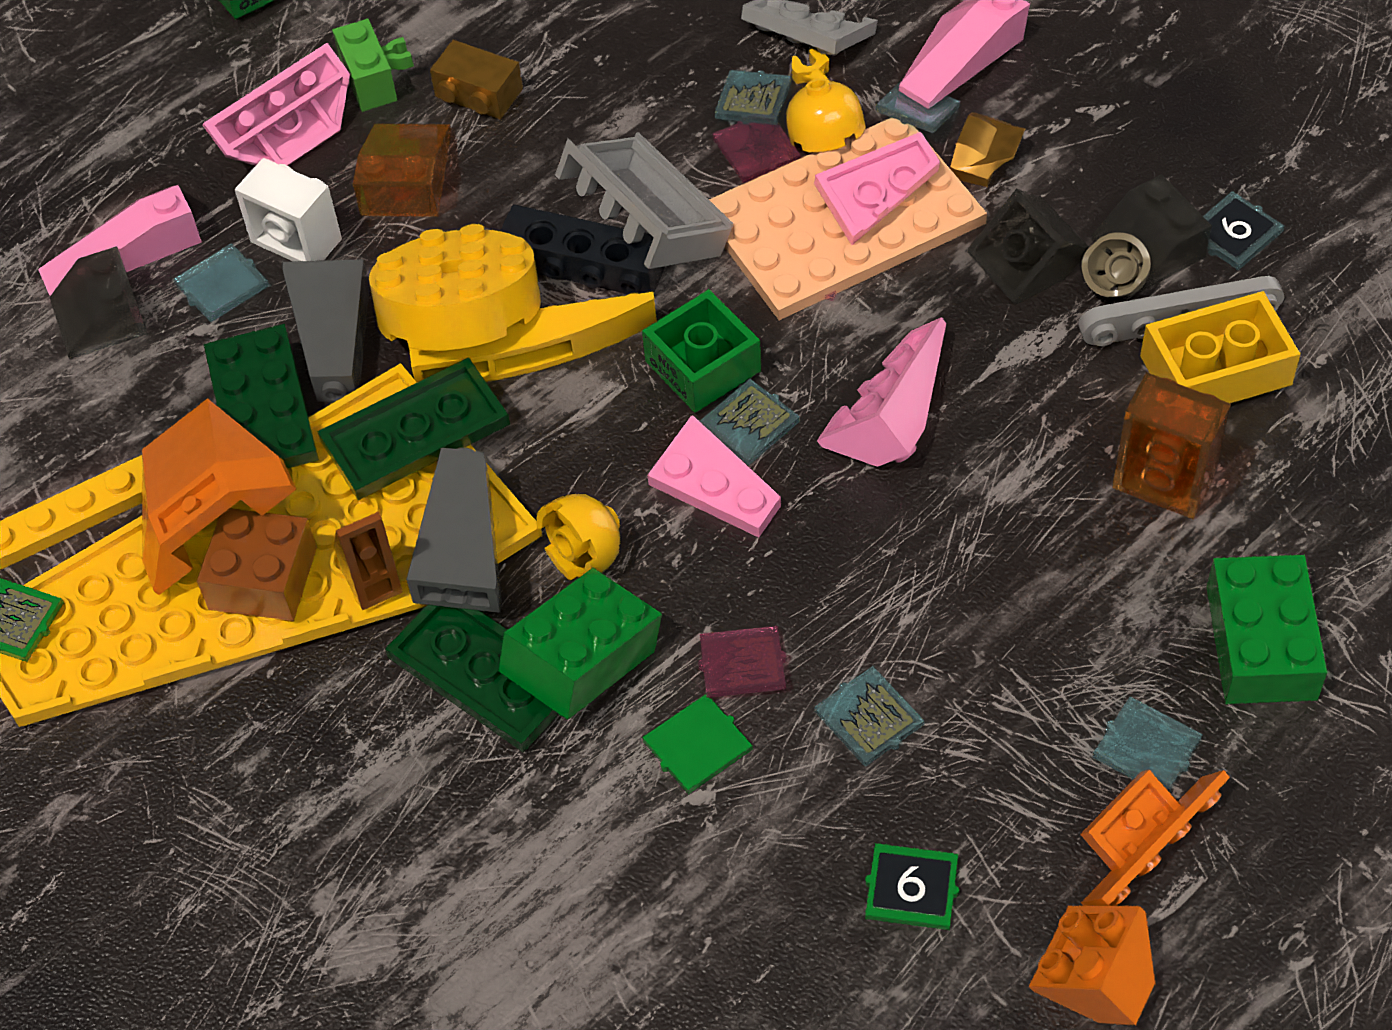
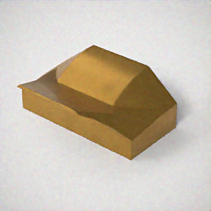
(983, 148)

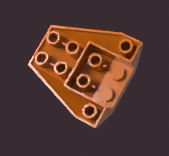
(195, 477)

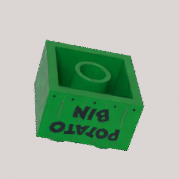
(702, 350)

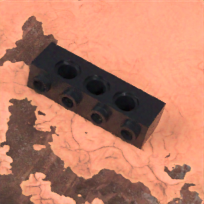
(584, 251)

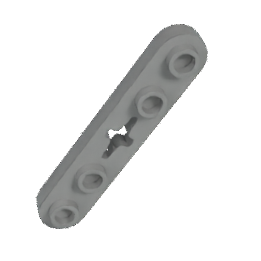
(1128, 318)

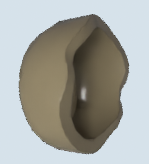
(1121, 268)

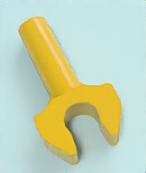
(818, 67)

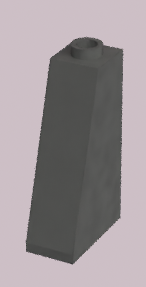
(331, 319)
(456, 540)

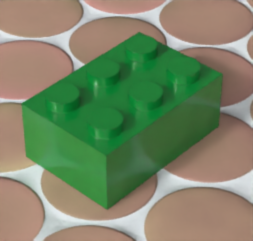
(1266, 629)
(579, 643)

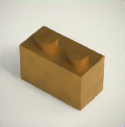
(476, 79)

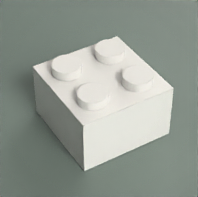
(288, 212)

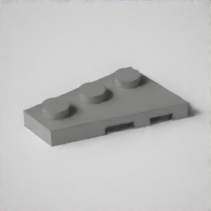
(822, 30)

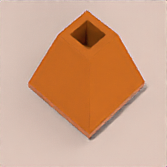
(1099, 963)

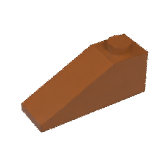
(367, 561)

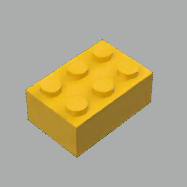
(1223, 349)

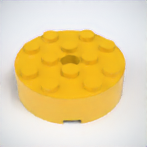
(455, 288)

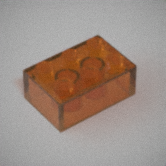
(1170, 445)

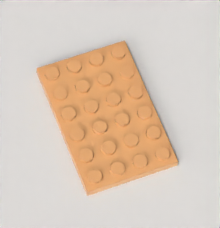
(798, 251)

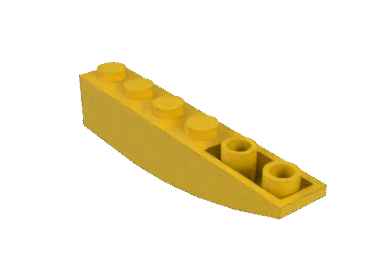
(548, 339)

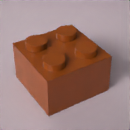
(257, 564)

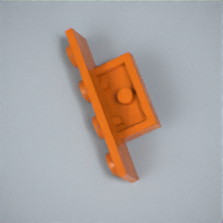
(1139, 826)

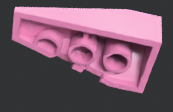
(962, 46)
(142, 232)
(892, 404)

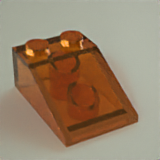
(402, 170)

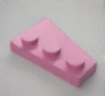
(876, 183)
(714, 479)

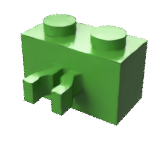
(370, 63)

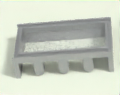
(654, 195)

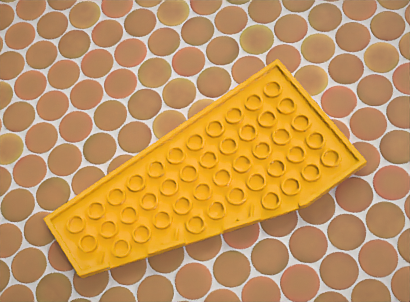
(126, 638)

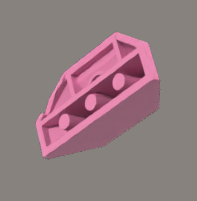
(286, 113)

